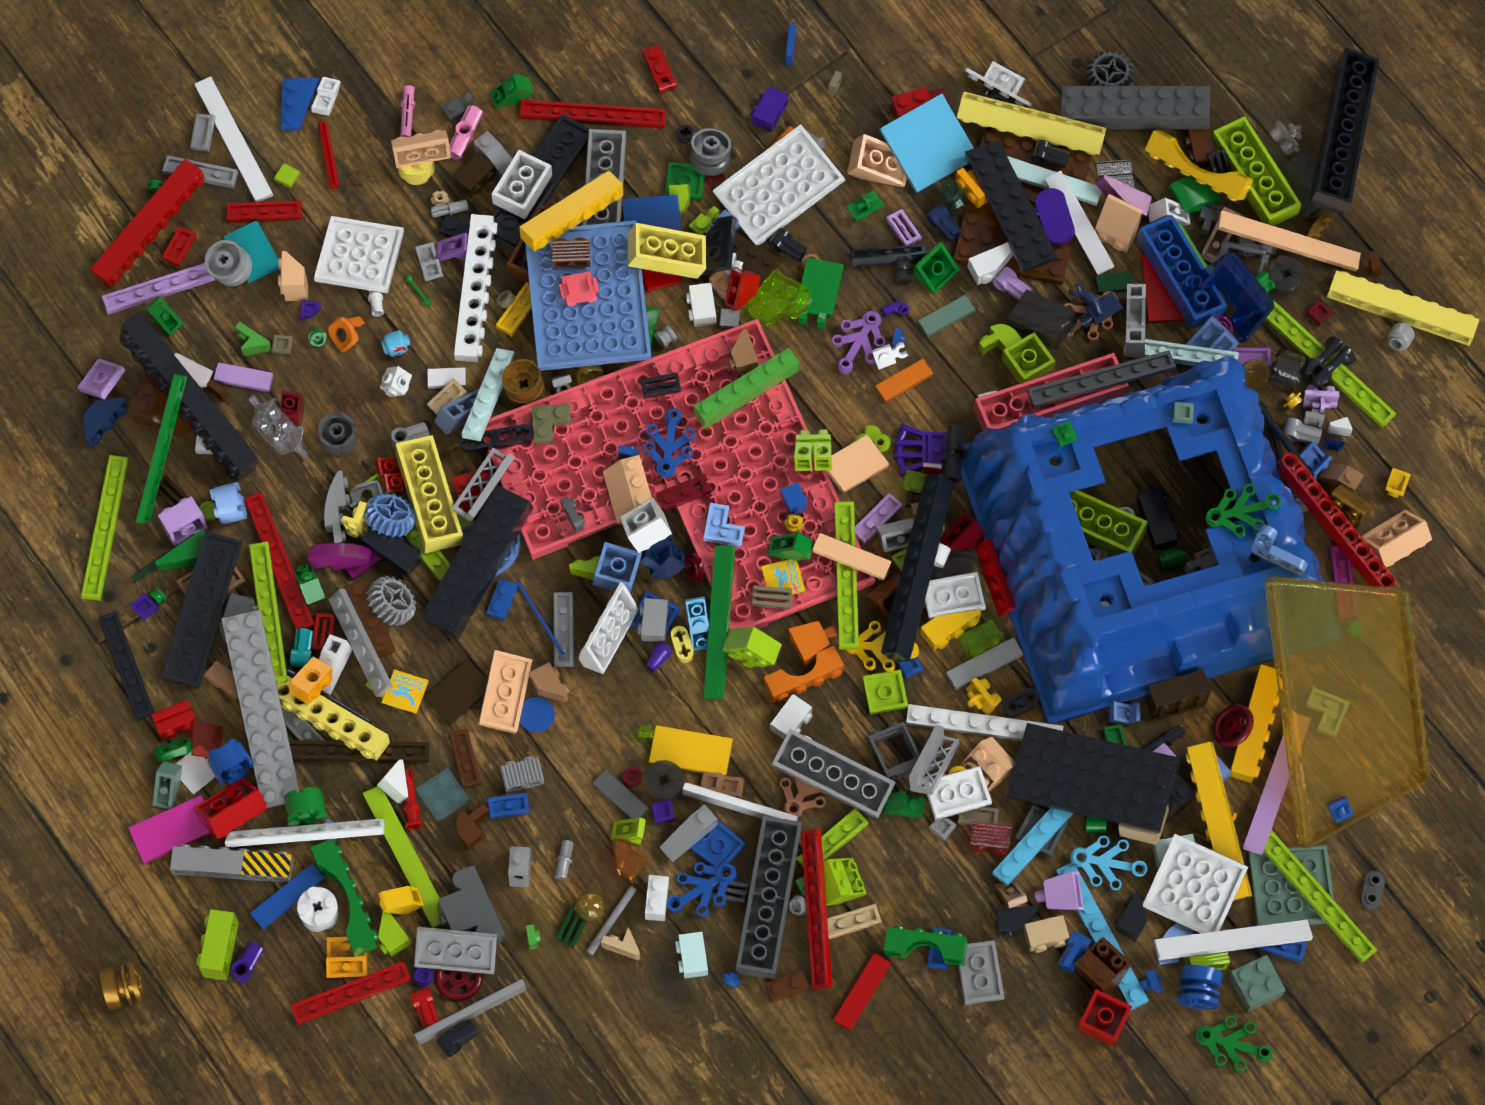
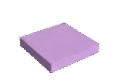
(101, 378)

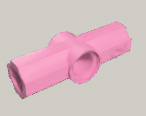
(468, 123)

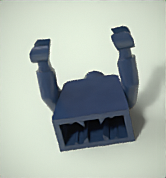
(1098, 308)

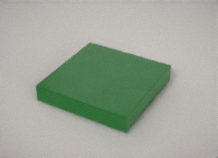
(685, 174)

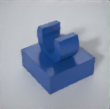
(1340, 809)
(1153, 982)

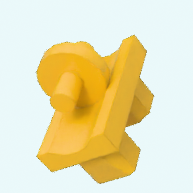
(980, 697)

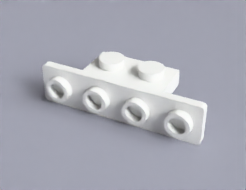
(1002, 79)

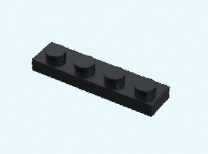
(888, 254)

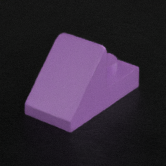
(452, 247)

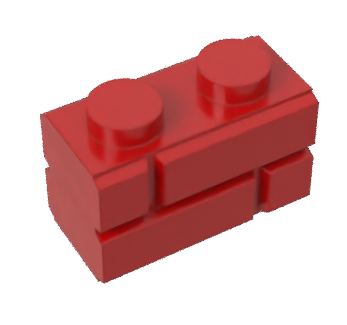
(174, 719)

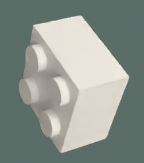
(645, 525)

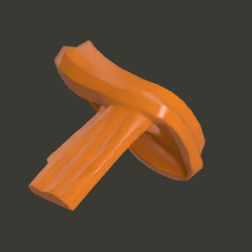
(351, 335)

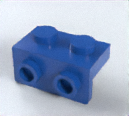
(1314, 459)

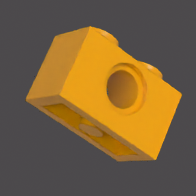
(301, 684)

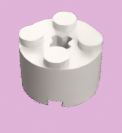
(319, 920)

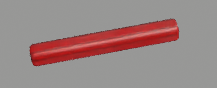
(328, 155)

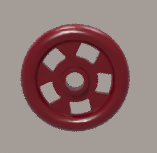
(1233, 725)
(453, 994)

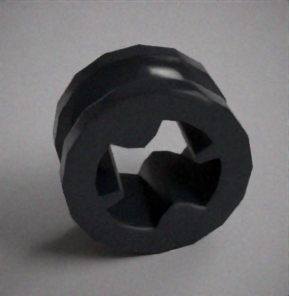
(681, 130)

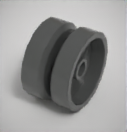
(710, 151)

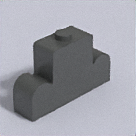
(469, 906)

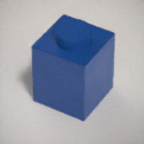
(794, 499)

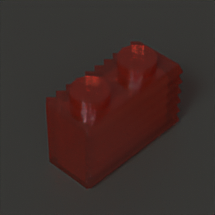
(989, 838)

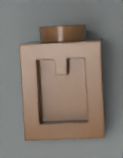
(719, 283)

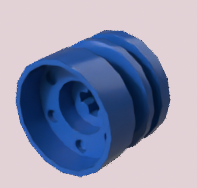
(1199, 987)

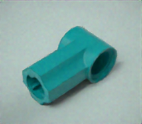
(302, 648)

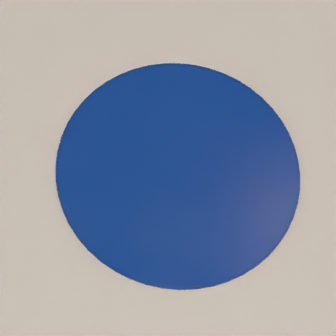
(537, 714)

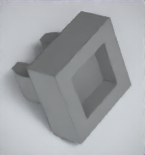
(561, 380)
(1313, 418)

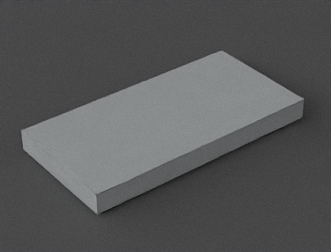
(455, 950)

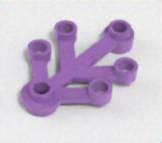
(859, 339)

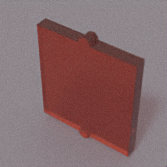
(205, 738)

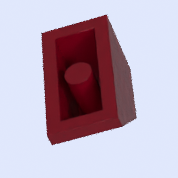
(963, 534)

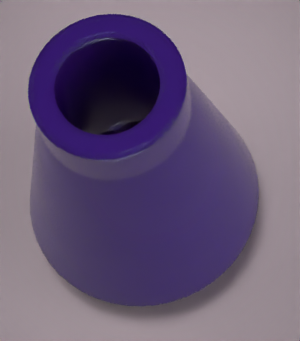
(658, 656)

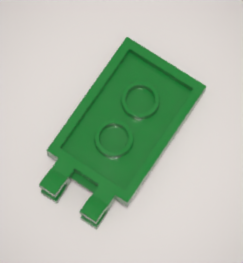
(823, 283)

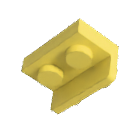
(356, 525)

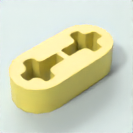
(678, 645)

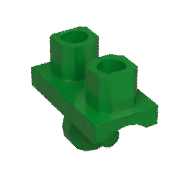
(864, 206)

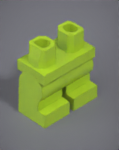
(815, 447)

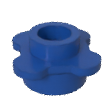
(731, 979)

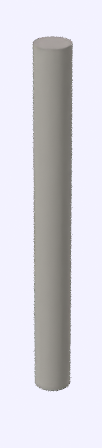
(611, 920)

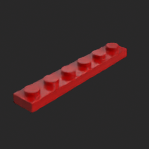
(350, 993)

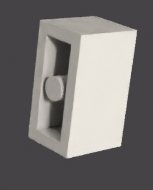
(702, 305)
(791, 716)
(657, 898)

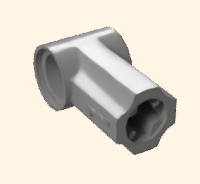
(1297, 431)
(413, 432)

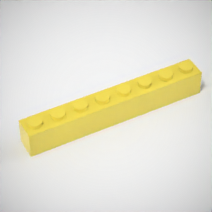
(1031, 123)
(1403, 307)

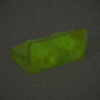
(981, 638)

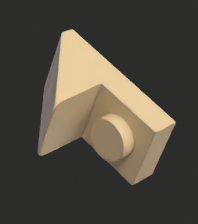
(626, 948)

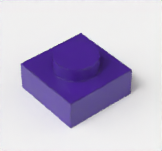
(144, 607)
(663, 812)

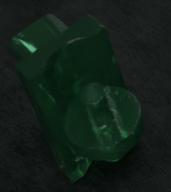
(953, 195)

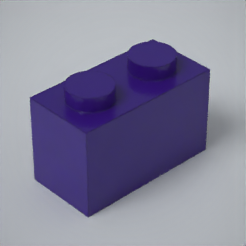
(769, 109)

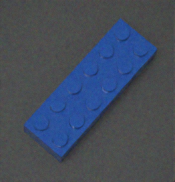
(1177, 267)

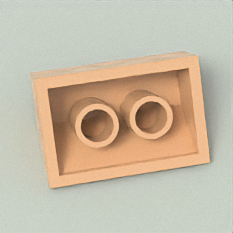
(421, 148)
(626, 485)
(1398, 537)

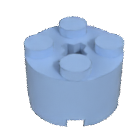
(229, 503)

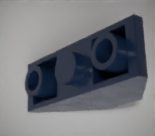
(102, 417)

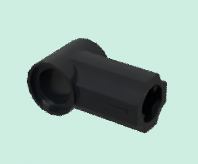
(1045, 152)
(783, 242)
(452, 1041)

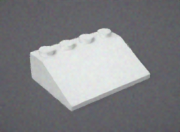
(609, 631)

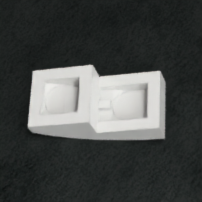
(326, 96)

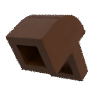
(467, 826)

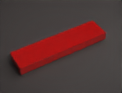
(263, 211)
(862, 992)

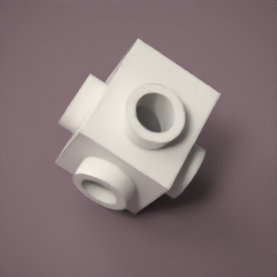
(395, 381)

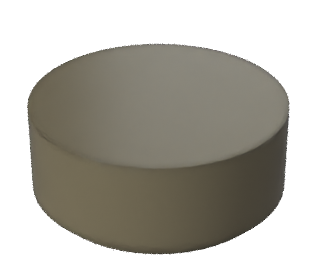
(505, 299)

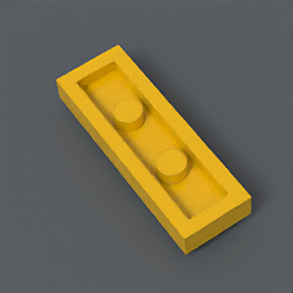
(516, 312)

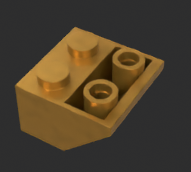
(1351, 505)

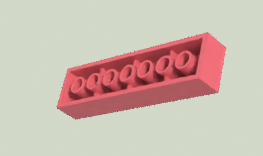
(1008, 405)

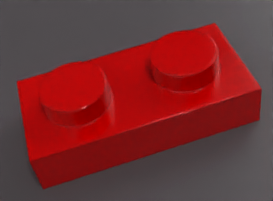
(179, 246)

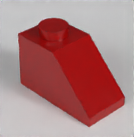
(741, 288)

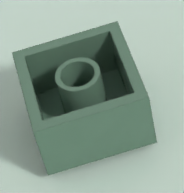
(1256, 983)

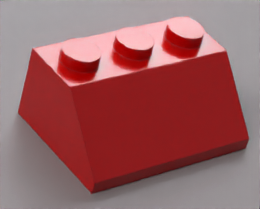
(230, 808)

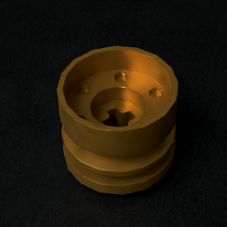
(523, 382)
(121, 985)

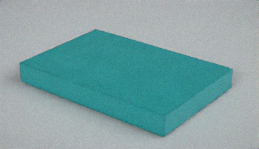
(255, 243)

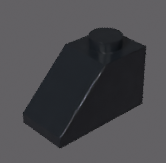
(1012, 920)

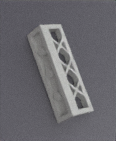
(484, 493)
(927, 762)

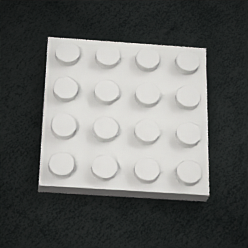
(359, 254)
(1195, 886)

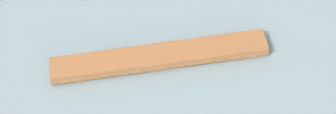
(1288, 241)

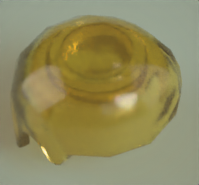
(1257, 372)
(588, 373)
(590, 906)

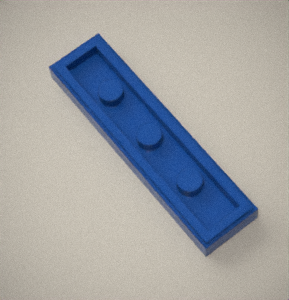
(286, 896)

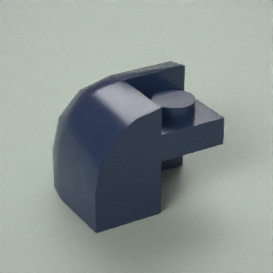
(663, 559)

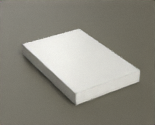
(954, 595)
(959, 793)

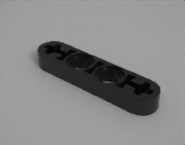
(496, 441)

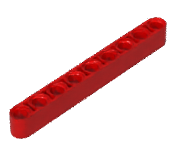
(1334, 514)

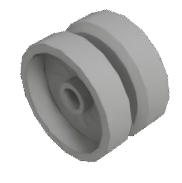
(228, 263)

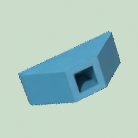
(697, 622)

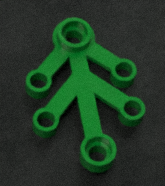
(1240, 511)
(1230, 1043)

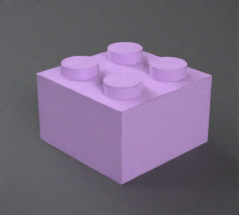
(182, 520)

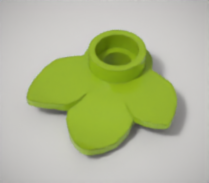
(875, 435)

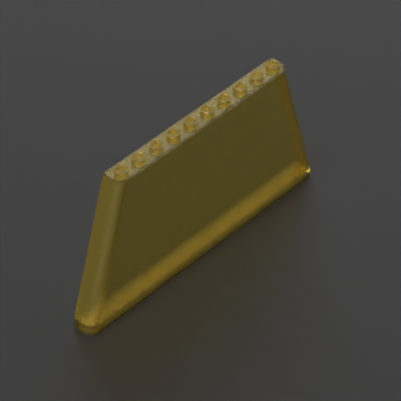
(1346, 698)

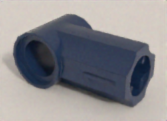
(940, 218)

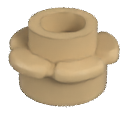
(434, 199)

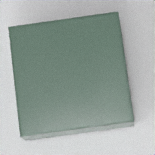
(1183, 412)

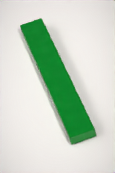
(161, 448)
(719, 622)

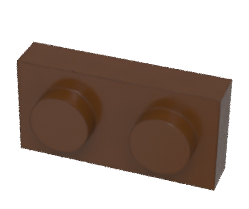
(787, 986)

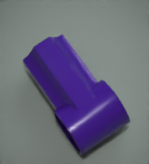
(247, 961)

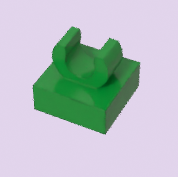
(1265, 281)
(1064, 434)

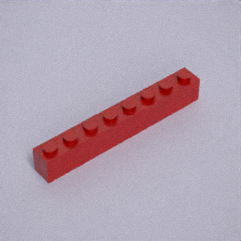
(148, 223)

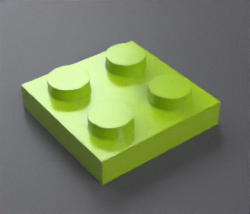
(885, 692)

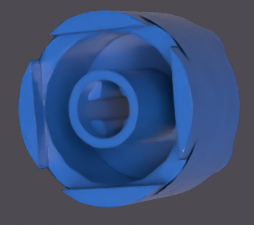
(230, 762)

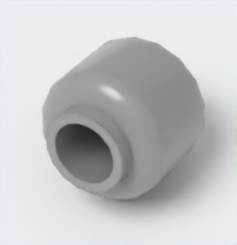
(1400, 336)

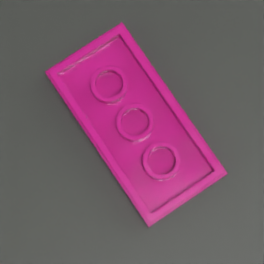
(168, 829)

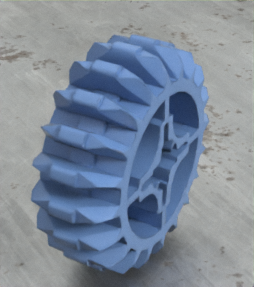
(389, 515)

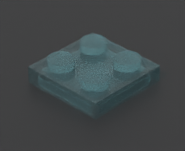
(442, 794)

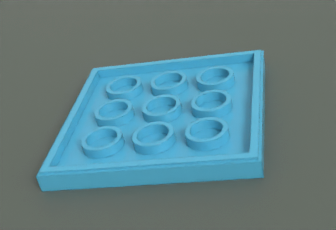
(928, 143)

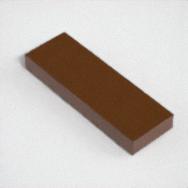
(465, 759)

